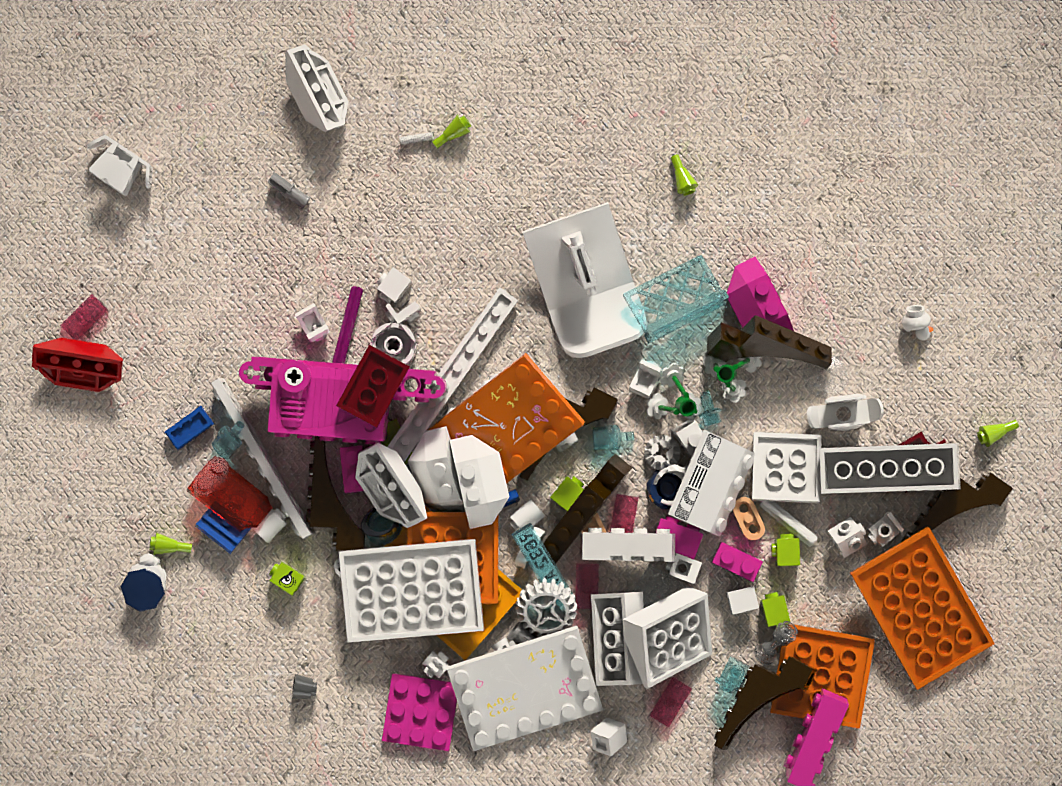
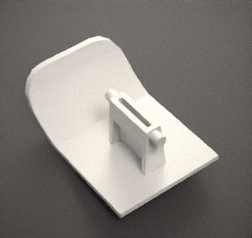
(585, 281)

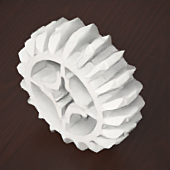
(545, 595)

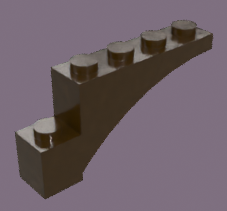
(766, 339)
(597, 407)
(952, 502)
(325, 506)
(586, 506)
(759, 690)

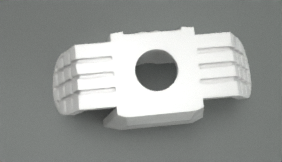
(118, 166)
(861, 412)

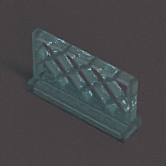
(689, 311)

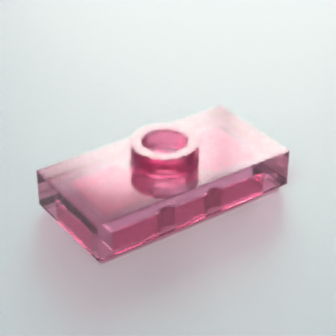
(84, 317)
(624, 512)
(586, 584)

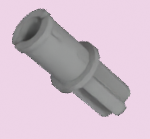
(288, 190)

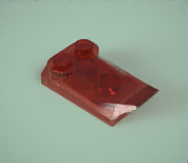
(229, 495)

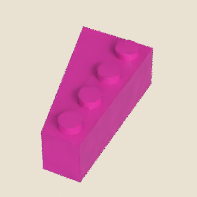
(815, 738)

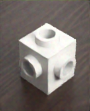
(848, 537)

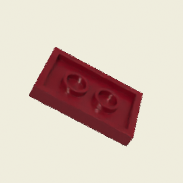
(373, 386)

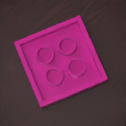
(420, 712)

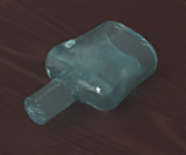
(609, 437)
(228, 440)

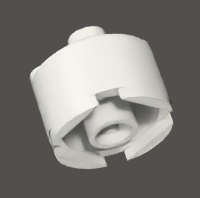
(396, 333)

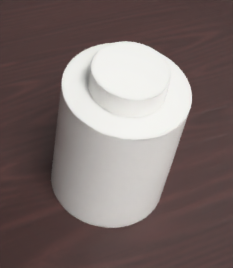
(526, 514)
(271, 525)

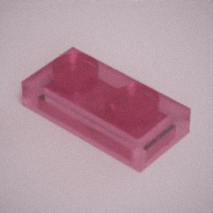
(670, 702)

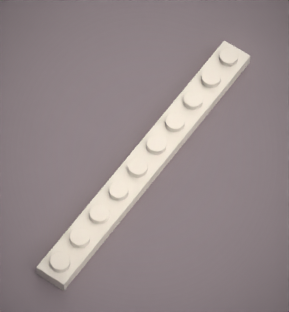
(454, 372)

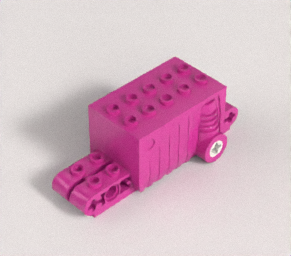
(309, 403)

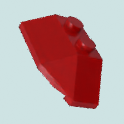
(77, 364)

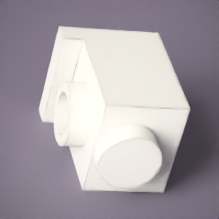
(888, 521)
(691, 572)

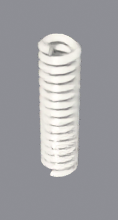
(416, 138)

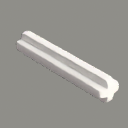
(789, 522)

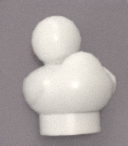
(917, 320)

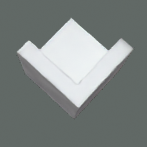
(742, 600)
(609, 736)

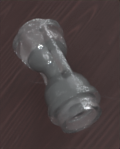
(782, 636)

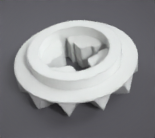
(658, 462)

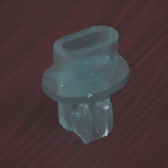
(710, 415)

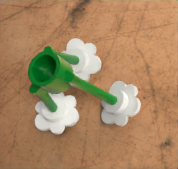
(727, 373)
(685, 405)

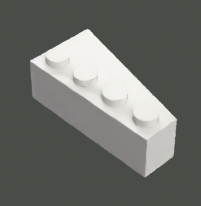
(628, 546)

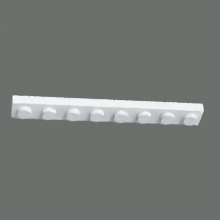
(267, 467)

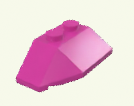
(754, 294)

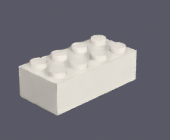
(611, 654)

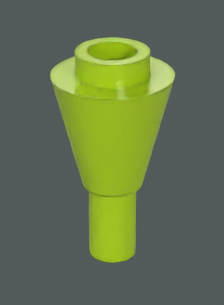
(457, 128)
(684, 181)
(991, 433)
(162, 544)

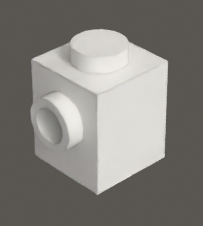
(393, 286)

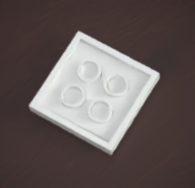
(786, 467)

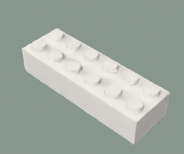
(890, 468)

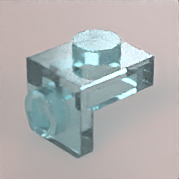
(733, 675)

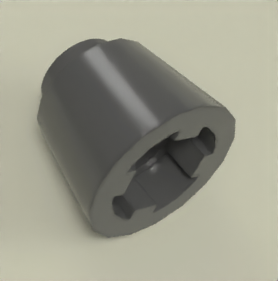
(303, 687)

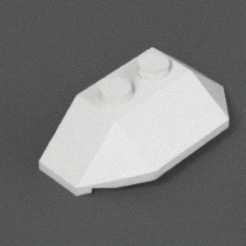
(315, 88)
(436, 472)
(479, 479)
(390, 485)

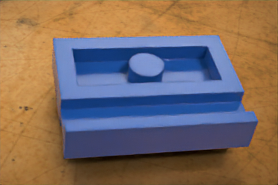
(220, 531)

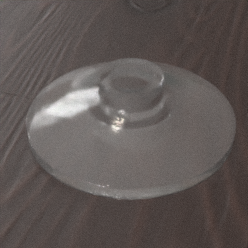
(825, 388)

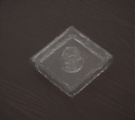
(656, 585)

